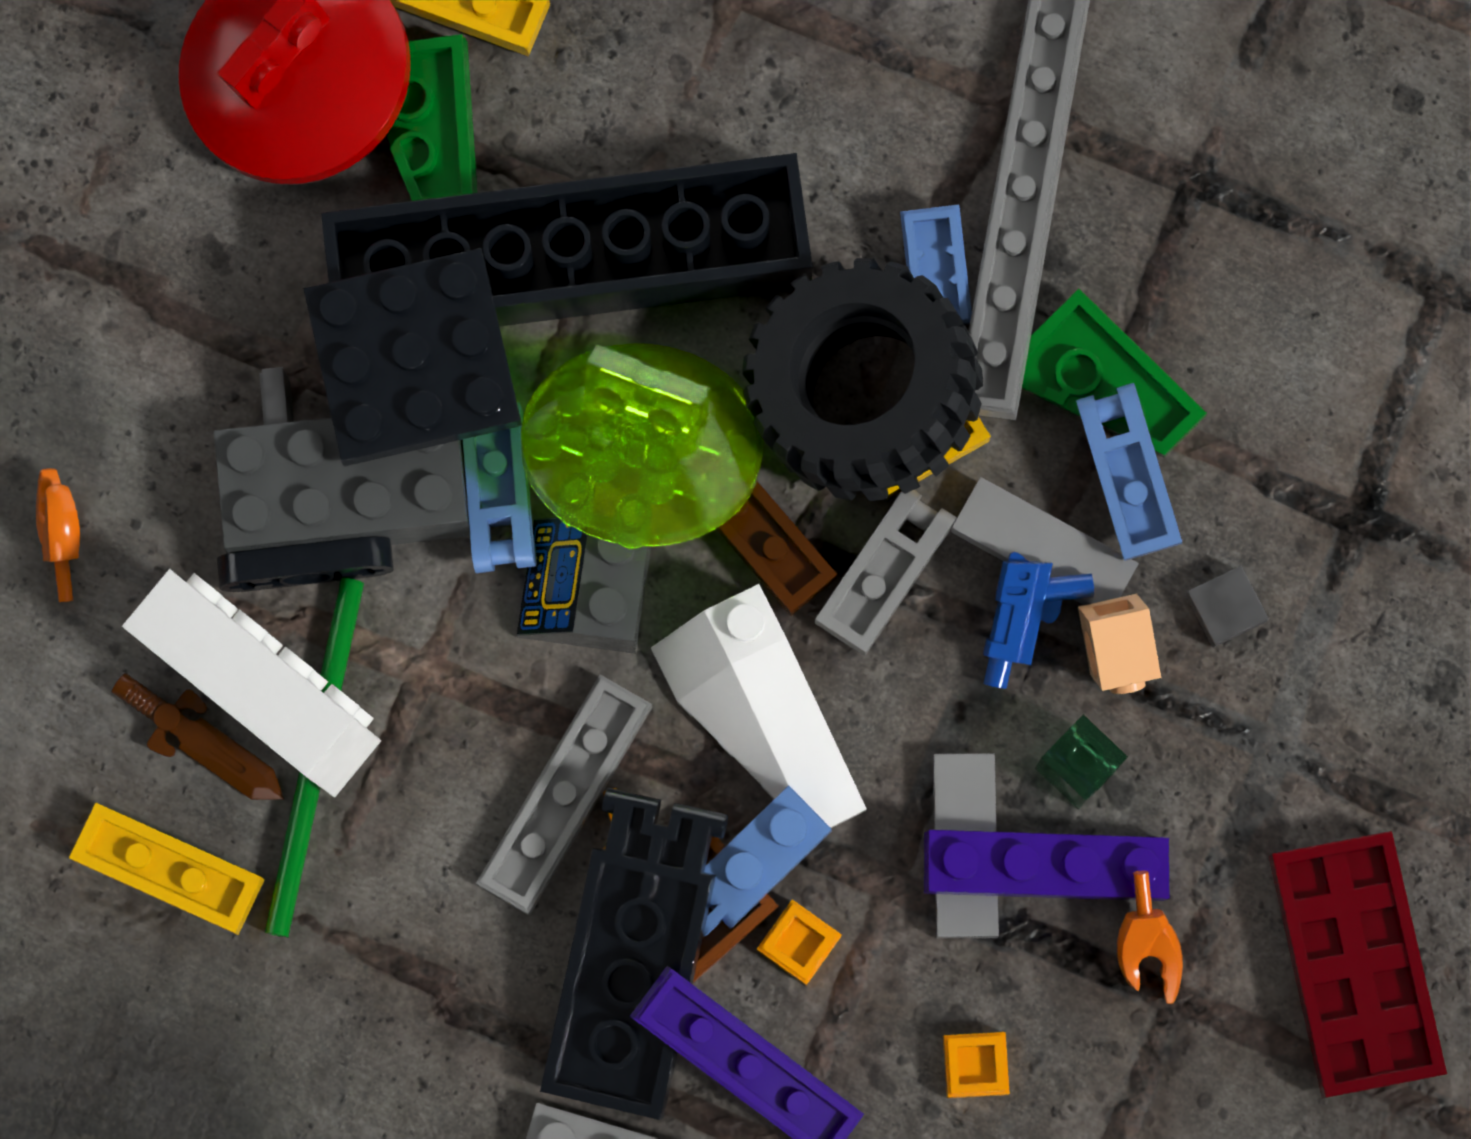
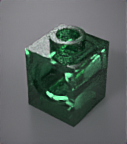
(1081, 762)

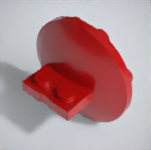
(293, 83)

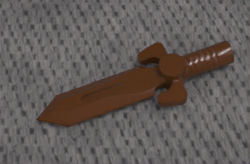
(200, 740)

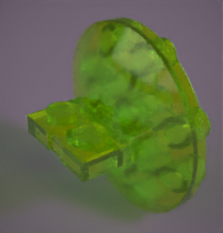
(640, 445)

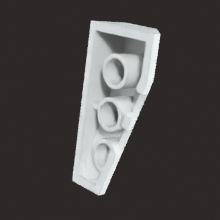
(750, 694)

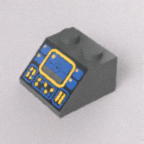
(583, 590)

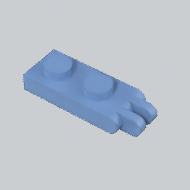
(762, 857)

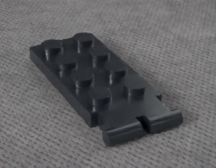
(636, 917)

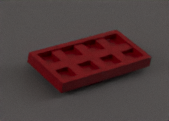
(1357, 964)

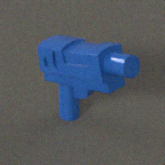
(1024, 599)

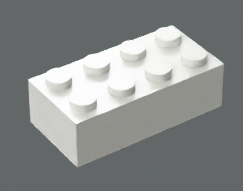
(242, 674)

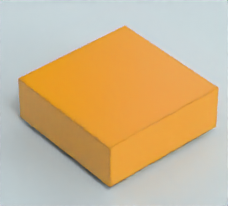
(799, 942)
(976, 1065)

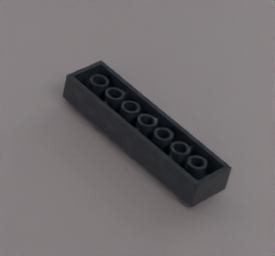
(599, 239)

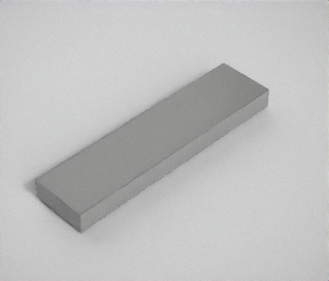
(564, 795)

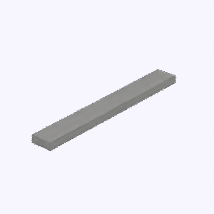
(1025, 199)

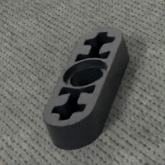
(305, 564)

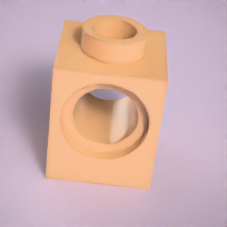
(1120, 644)

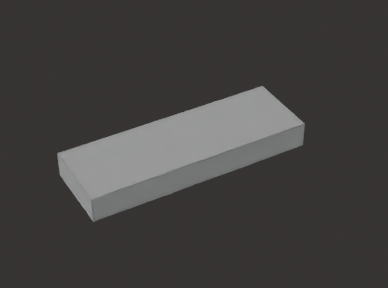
(1008, 524)
(965, 802)

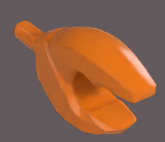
(57, 528)
(1149, 934)

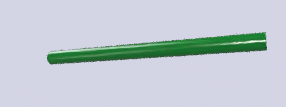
(306, 791)

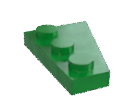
(435, 125)
(1087, 354)

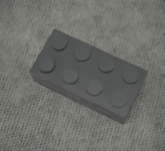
(291, 489)

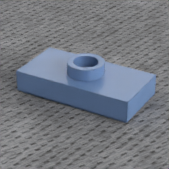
(937, 251)

